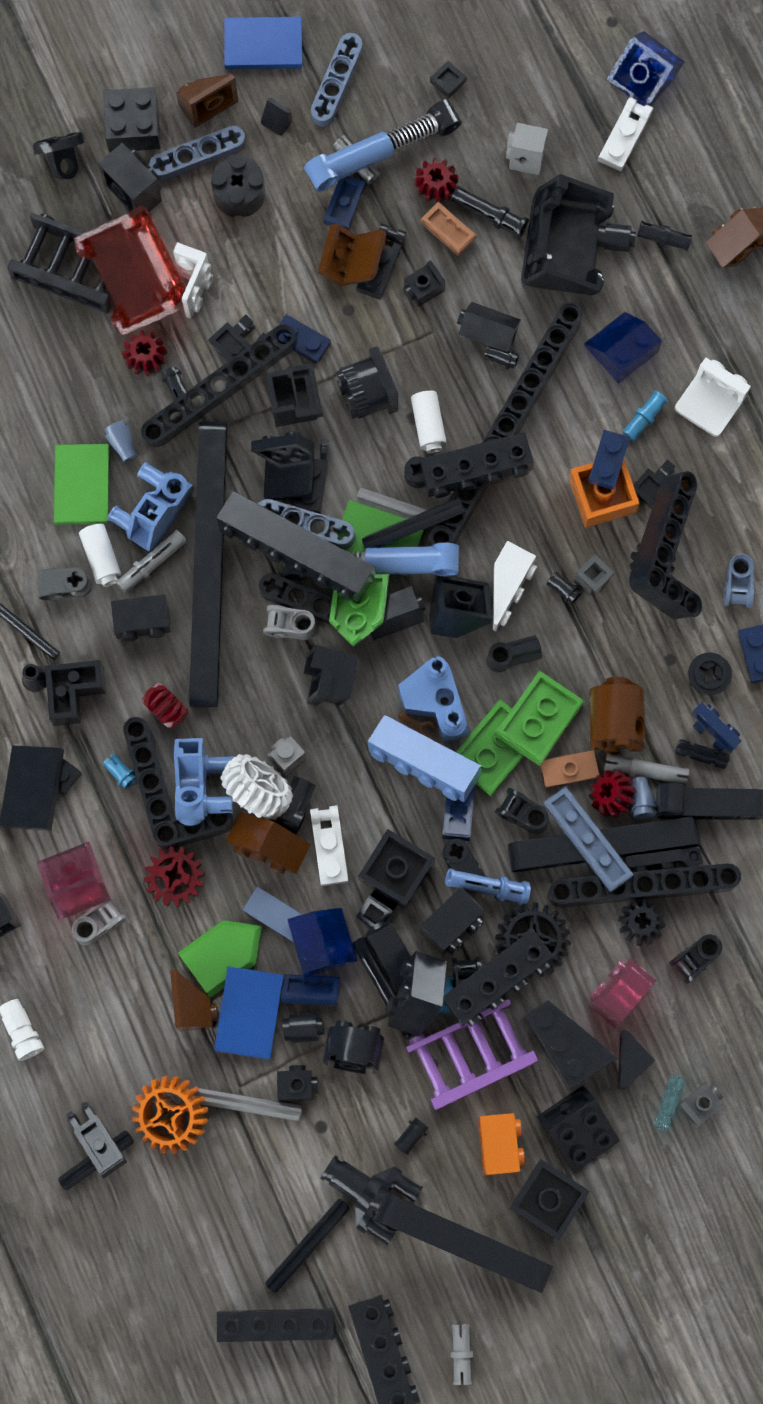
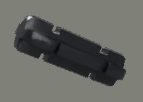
(702, 754)

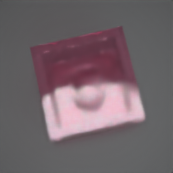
(73, 880)
(622, 993)

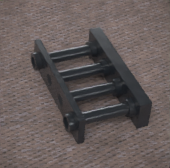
(49, 279)

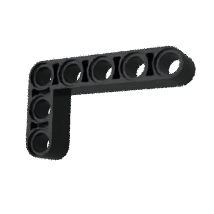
(658, 548)
(160, 794)

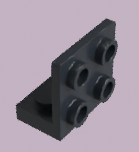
(578, 1128)

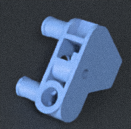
(160, 503)
(425, 690)
(191, 775)

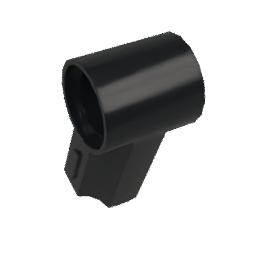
(516, 653)
(294, 815)

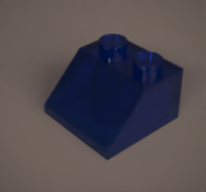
(645, 69)
(624, 345)
(321, 941)

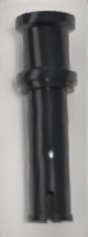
(499, 216)

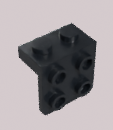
(287, 465)

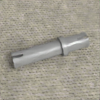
(150, 562)
(647, 769)

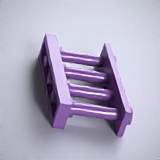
(468, 1081)

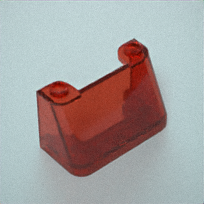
(133, 269)

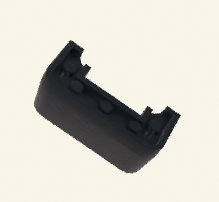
(565, 236)

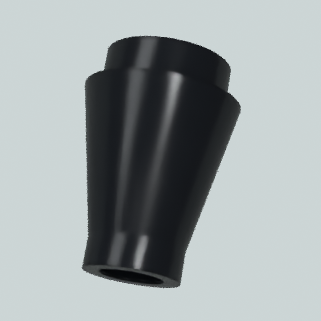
(34, 683)

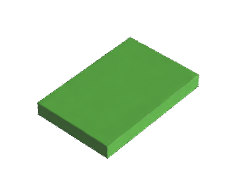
(81, 484)
(369, 520)
(539, 718)
(490, 752)

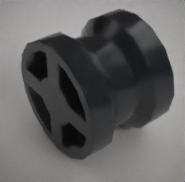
(413, 477)

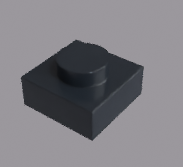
(448, 79)
(68, 776)

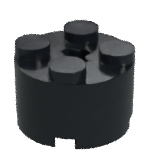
(238, 186)
(354, 1047)

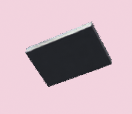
(31, 788)

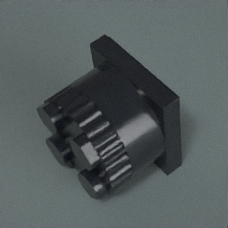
(368, 386)

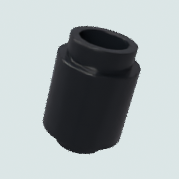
(616, 237)
(303, 1028)

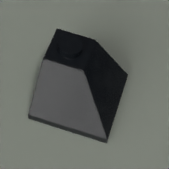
(459, 606)

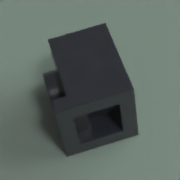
(423, 293)

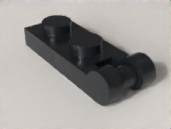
(389, 256)

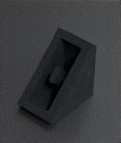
(632, 1059)

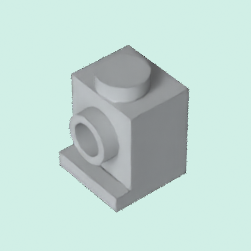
(287, 755)

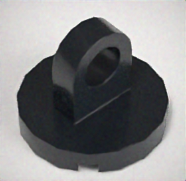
(59, 149)

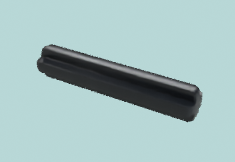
(86, 1166)

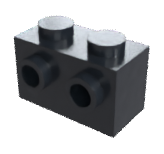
(140, 617)

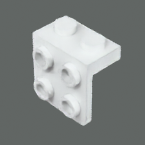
(712, 397)

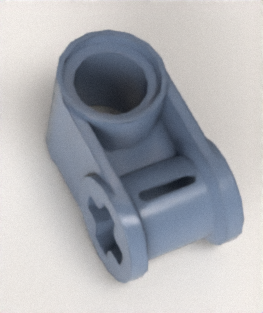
(739, 587)

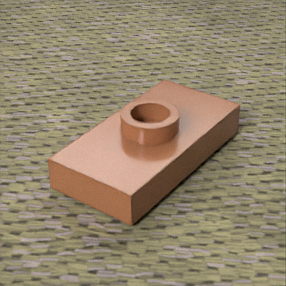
(448, 229)
(569, 769)

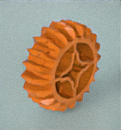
(164, 1105)

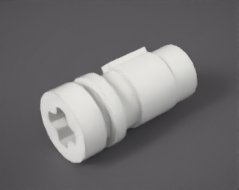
(20, 1030)

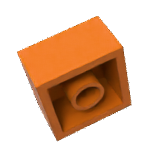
(600, 503)
(499, 1144)

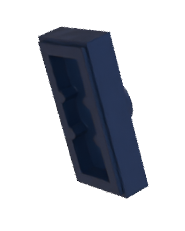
(458, 818)
(310, 989)

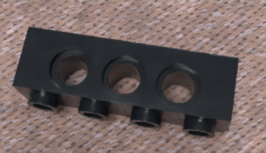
(275, 1325)

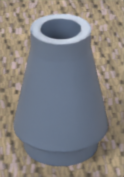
(121, 440)
(644, 803)

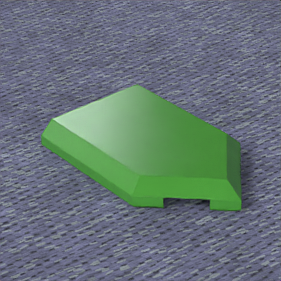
(359, 619)
(222, 946)

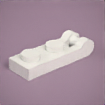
(625, 135)
(329, 847)

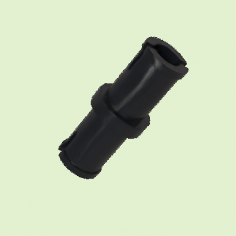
(664, 235)

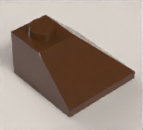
(207, 97)
(191, 1006)

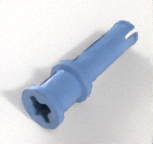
(500, 889)

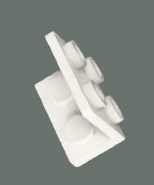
(195, 267)

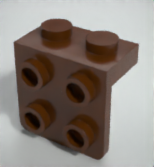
(350, 256)

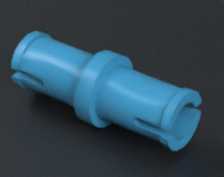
(645, 416)

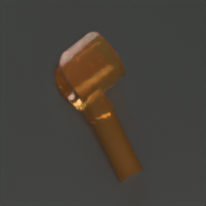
(415, 723)

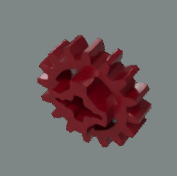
(162, 873)

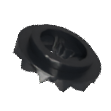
(705, 662)

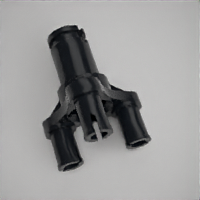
(368, 1193)

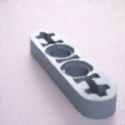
(333, 78)
(195, 149)
(307, 518)

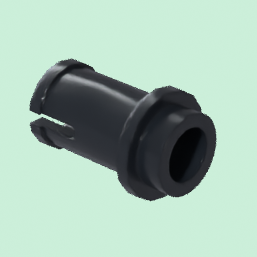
(508, 359)
(174, 382)
(564, 588)
(411, 1135)

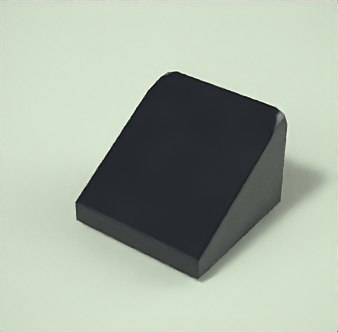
(276, 116)
(376, 909)

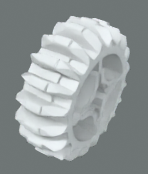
(256, 787)

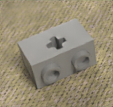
(526, 148)

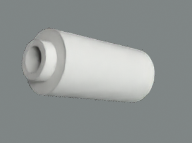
(428, 421)
(100, 554)

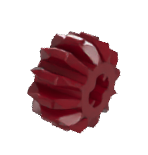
(436, 171)
(149, 345)
(165, 705)
(612, 793)

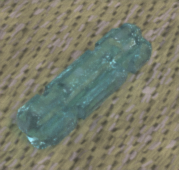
(669, 1102)

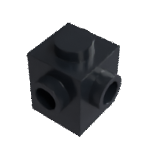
(296, 1084)

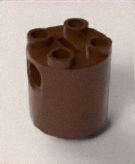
(617, 716)

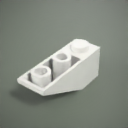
(509, 574)

